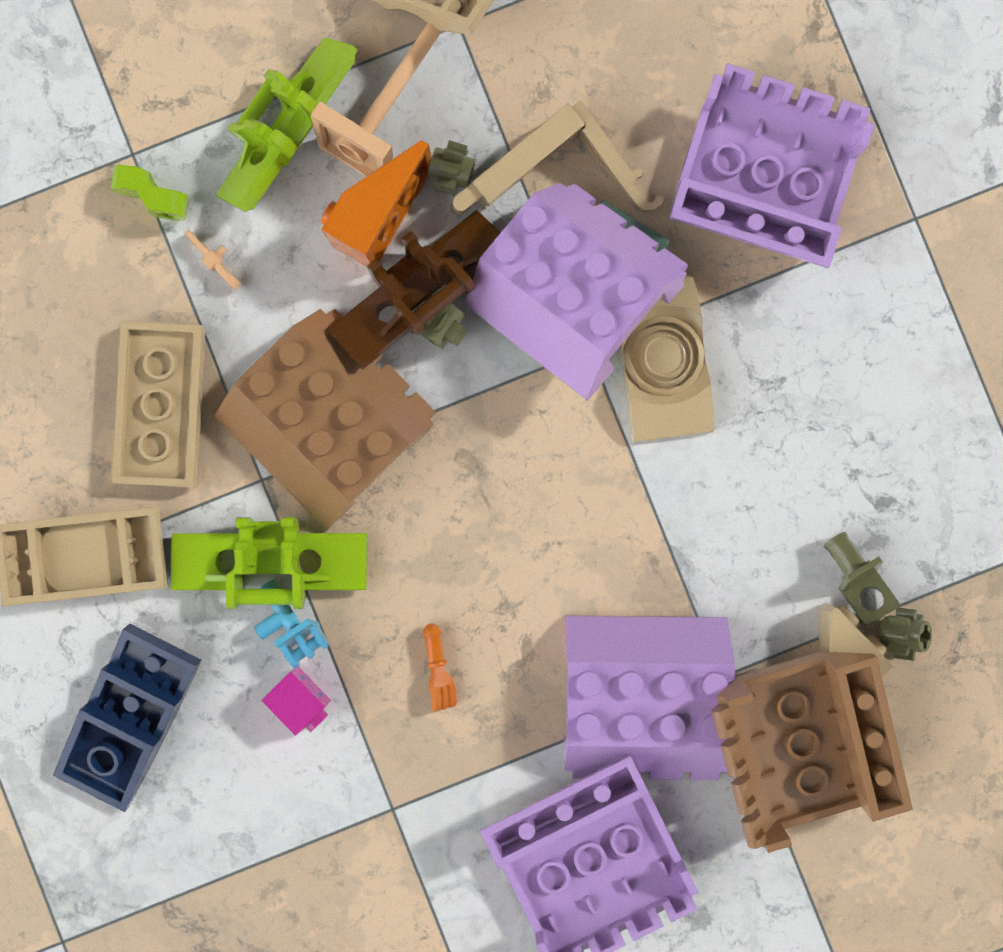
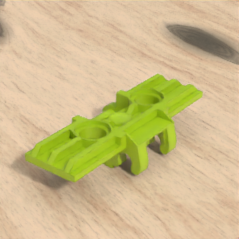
(273, 147)
(268, 549)

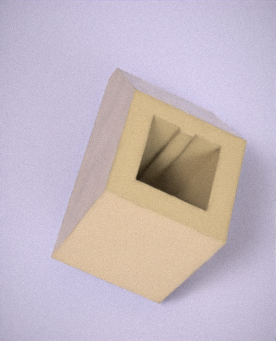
(839, 634)

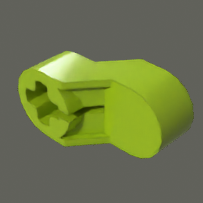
(138, 183)

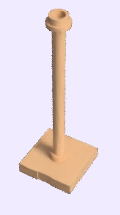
(356, 143)

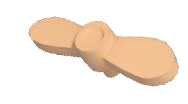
(213, 260)

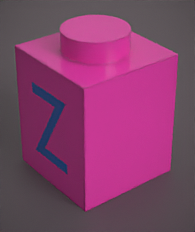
(297, 702)

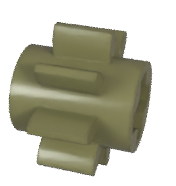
(451, 167)
(445, 327)
(905, 634)

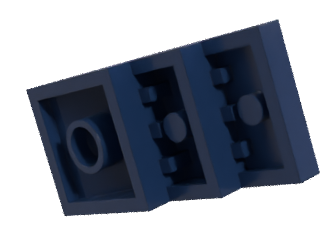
(126, 717)

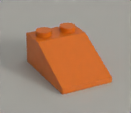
(376, 206)

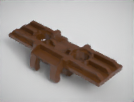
(410, 284)

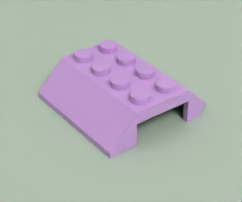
(771, 165)
(571, 284)
(646, 693)
(592, 862)

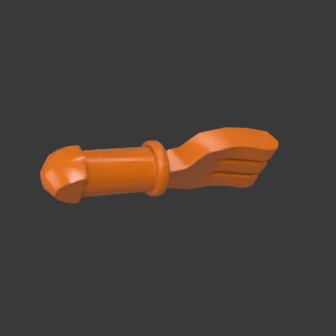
(440, 682)

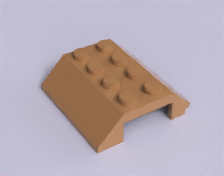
(322, 418)
(810, 744)

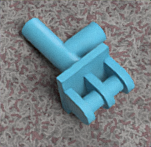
(296, 632)

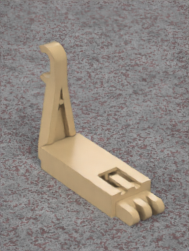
(540, 146)

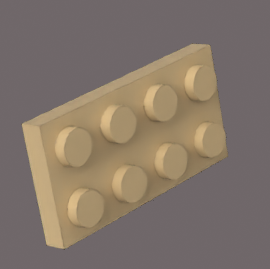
(158, 404)

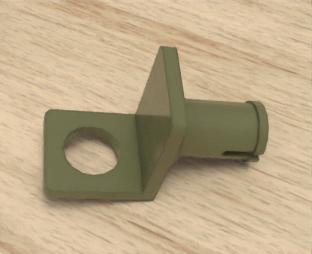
(858, 577)

